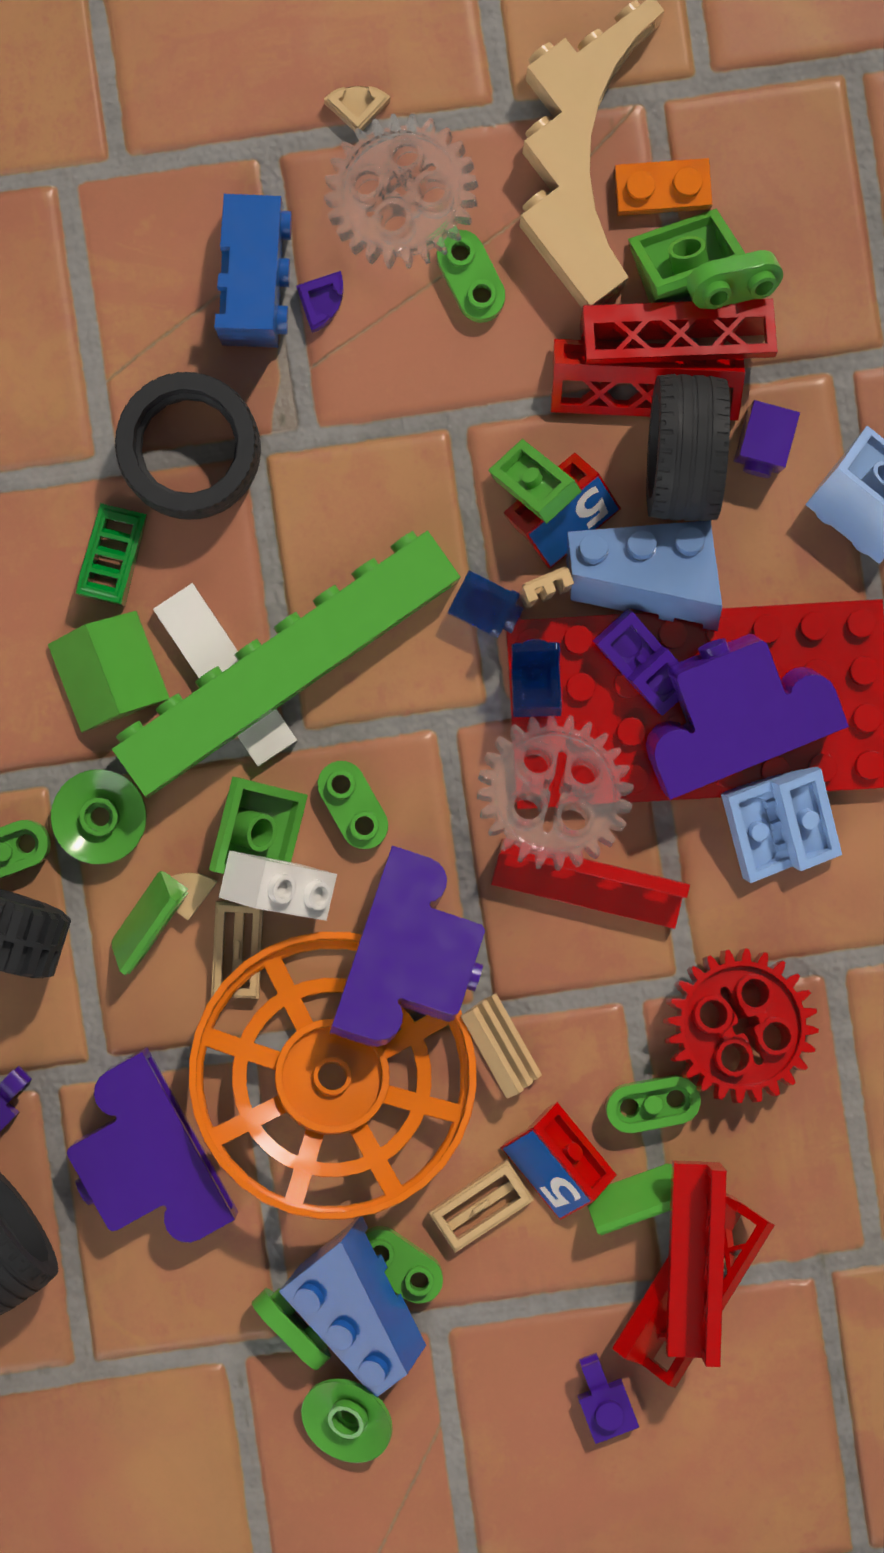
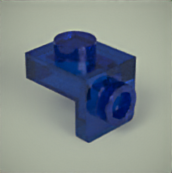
(486, 605)
(536, 678)

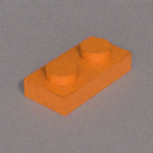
(663, 187)

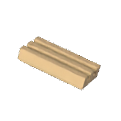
(546, 586)
(219, 940)
(501, 1045)
(471, 1189)

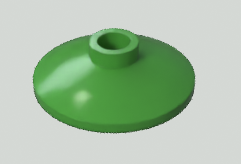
(74, 811)
(346, 1420)

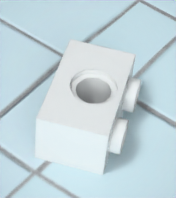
(277, 885)

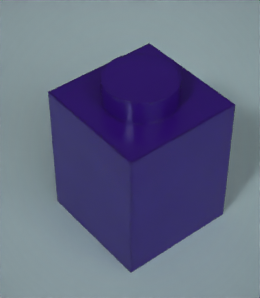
(766, 439)

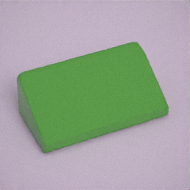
(147, 921)
(632, 1200)

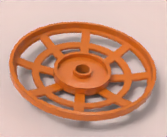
(310, 1103)

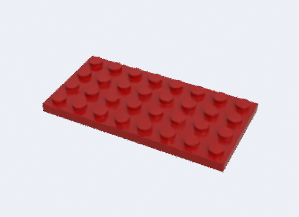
(830, 637)

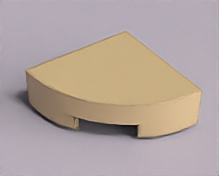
(357, 104)
(198, 889)

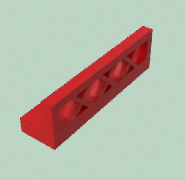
(679, 323)
(570, 365)
(594, 886)
(696, 1261)
(648, 1324)

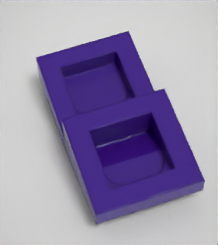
(640, 659)

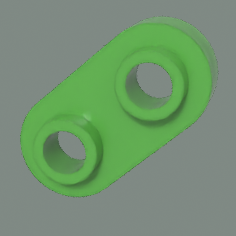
(470, 274)
(734, 279)
(353, 804)
(12, 856)
(652, 1104)
(405, 1261)
(291, 1328)

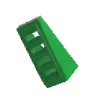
(85, 583)

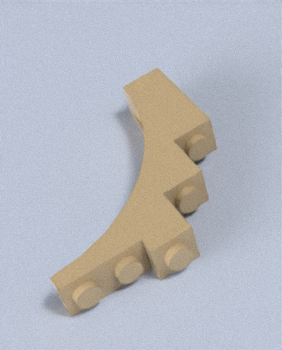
(572, 88)

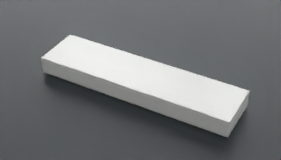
(209, 646)

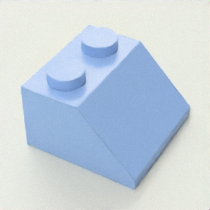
(854, 495)

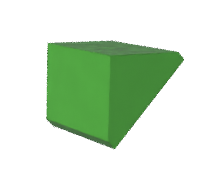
(673, 251)
(108, 670)
(258, 822)

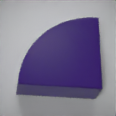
(321, 299)

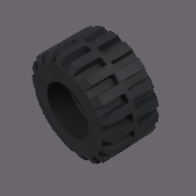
(30, 936)

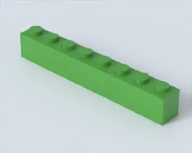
(285, 664)

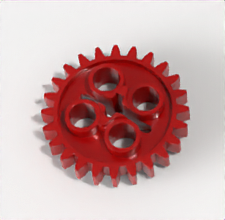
(704, 1045)

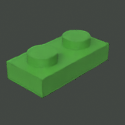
(534, 480)

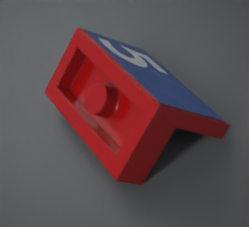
(584, 512)
(559, 1162)

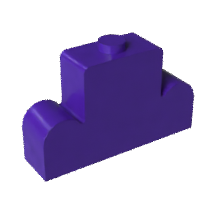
(738, 714)
(408, 954)
(148, 1157)

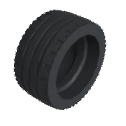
(171, 390)
(688, 447)
(25, 1250)

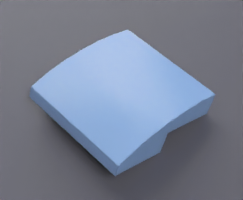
(781, 823)

